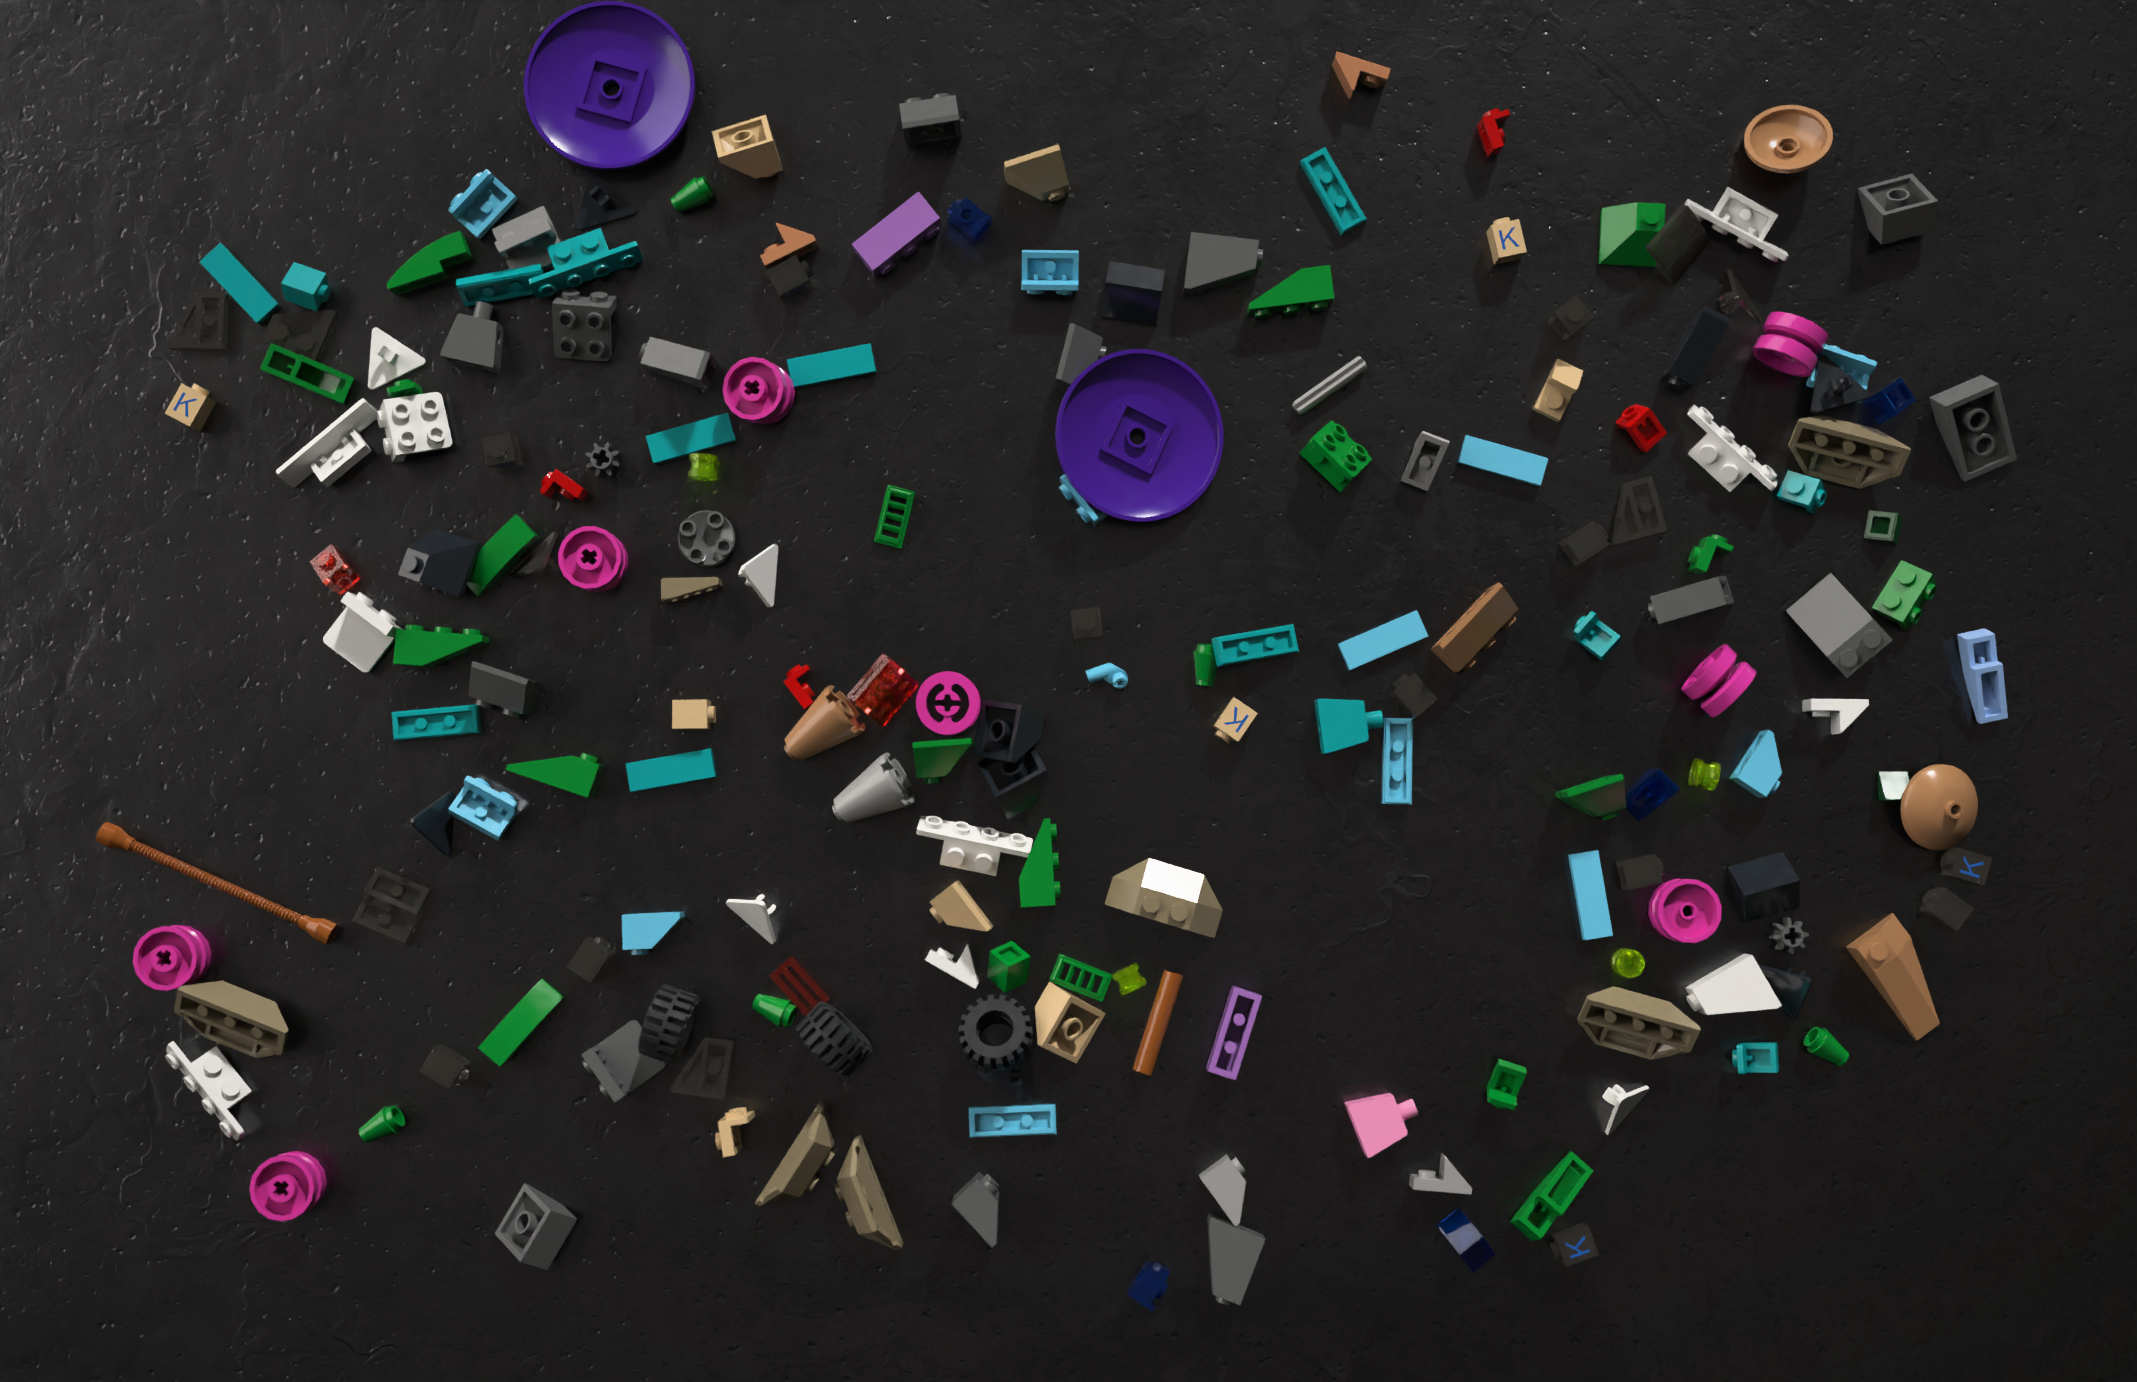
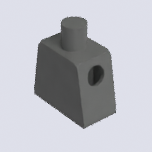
(475, 340)

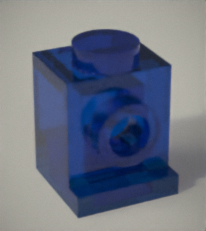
(972, 228)
(1149, 1284)

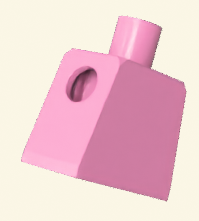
(1379, 1121)

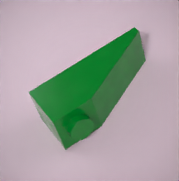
(568, 773)

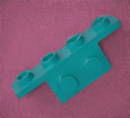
(582, 260)

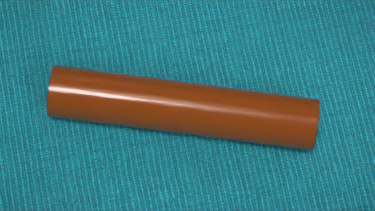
(1157, 1022)

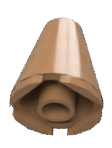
(823, 725)

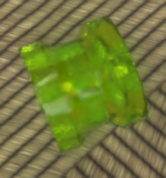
(702, 466)
(1704, 774)
(1622, 959)
(1129, 979)

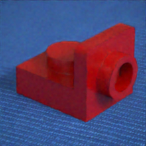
(1491, 135)
(1641, 426)
(568, 487)
(802, 692)

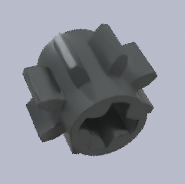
(601, 452)
(1785, 928)

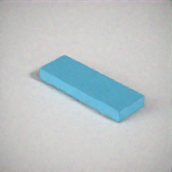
(1502, 460)
(1382, 640)
(1397, 761)
(1590, 895)
(1012, 1120)

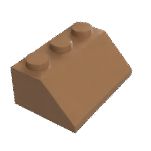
(1476, 629)

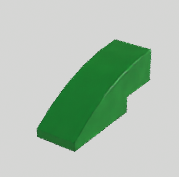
(430, 263)
(306, 373)
(501, 554)
(521, 1023)
(1552, 1197)

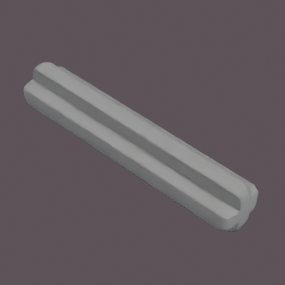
(1329, 385)

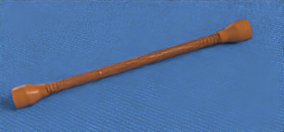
(115, 837)

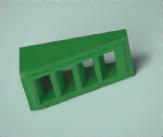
(885, 514)
(1058, 968)

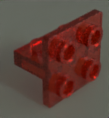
(883, 690)

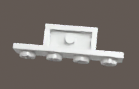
(1744, 219)
(333, 449)
(1725, 457)
(972, 846)
(215, 1082)

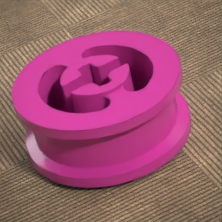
(949, 681)

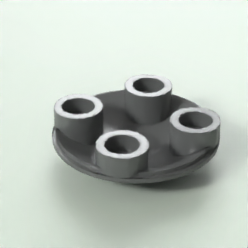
(706, 538)

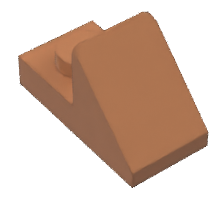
(1351, 69)
(795, 243)

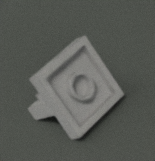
(525, 239)

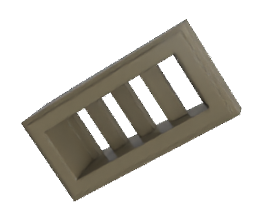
(680, 588)

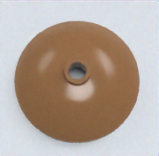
(1788, 139)
(1928, 807)

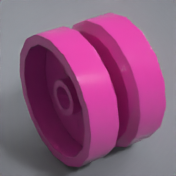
(1790, 344)
(742, 389)
(576, 556)
(1718, 680)
(1702, 910)
(171, 957)
(284, 1202)

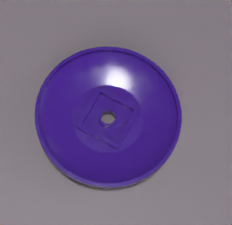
(601, 47)
(1178, 429)

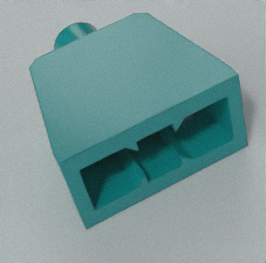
(1344, 723)

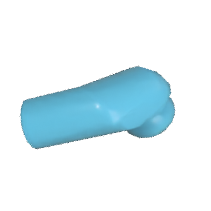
(1109, 673)

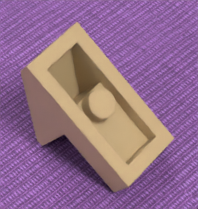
(1558, 390)

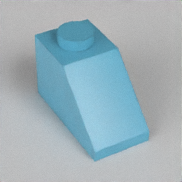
(1760, 766)
(647, 930)

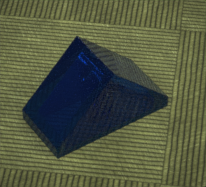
(1889, 400)
(1649, 793)
(1466, 1240)

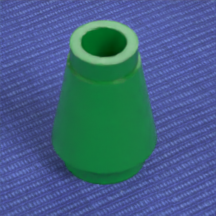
(692, 195)
(1205, 664)
(776, 1010)
(1824, 1045)
(384, 1123)

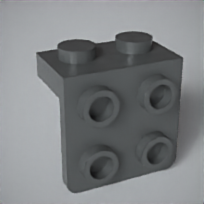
(583, 325)
(619, 1064)

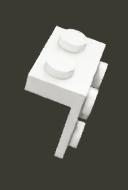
(414, 425)
(361, 632)

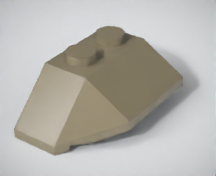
(1846, 452)
(1167, 896)
(233, 1017)
(1637, 1024)
(802, 1160)
(865, 1198)

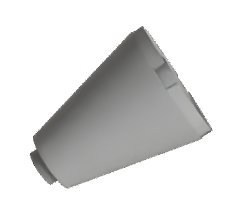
(874, 791)

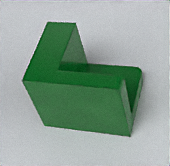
(1008, 966)

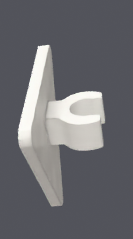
(389, 359)
(761, 574)
(755, 914)
(1623, 1103)

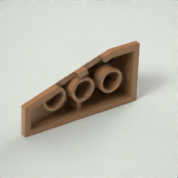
(1894, 969)

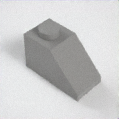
(1226, 1185)

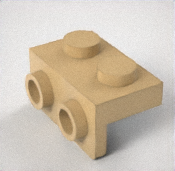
(729, 1135)

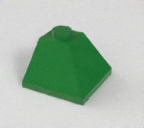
(1626, 233)
(939, 757)
(1597, 797)

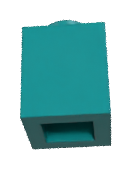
(305, 286)

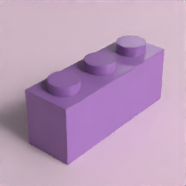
(897, 235)
(1233, 1032)

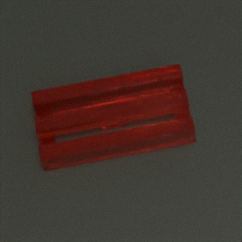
(786, 989)

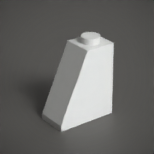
(1733, 988)

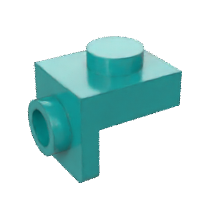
(1802, 491)
(1596, 636)
(1756, 1057)

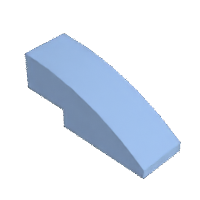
(1983, 675)

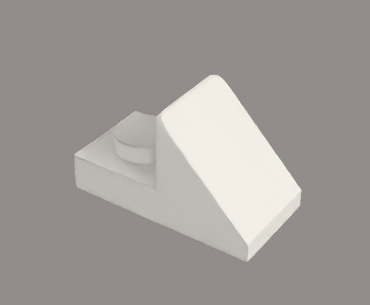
(1842, 711)
(962, 970)

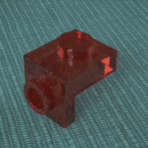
(334, 570)

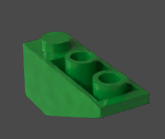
(1303, 289)
(428, 648)
(1037, 876)

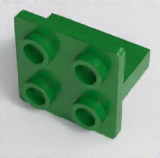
(1335, 455)

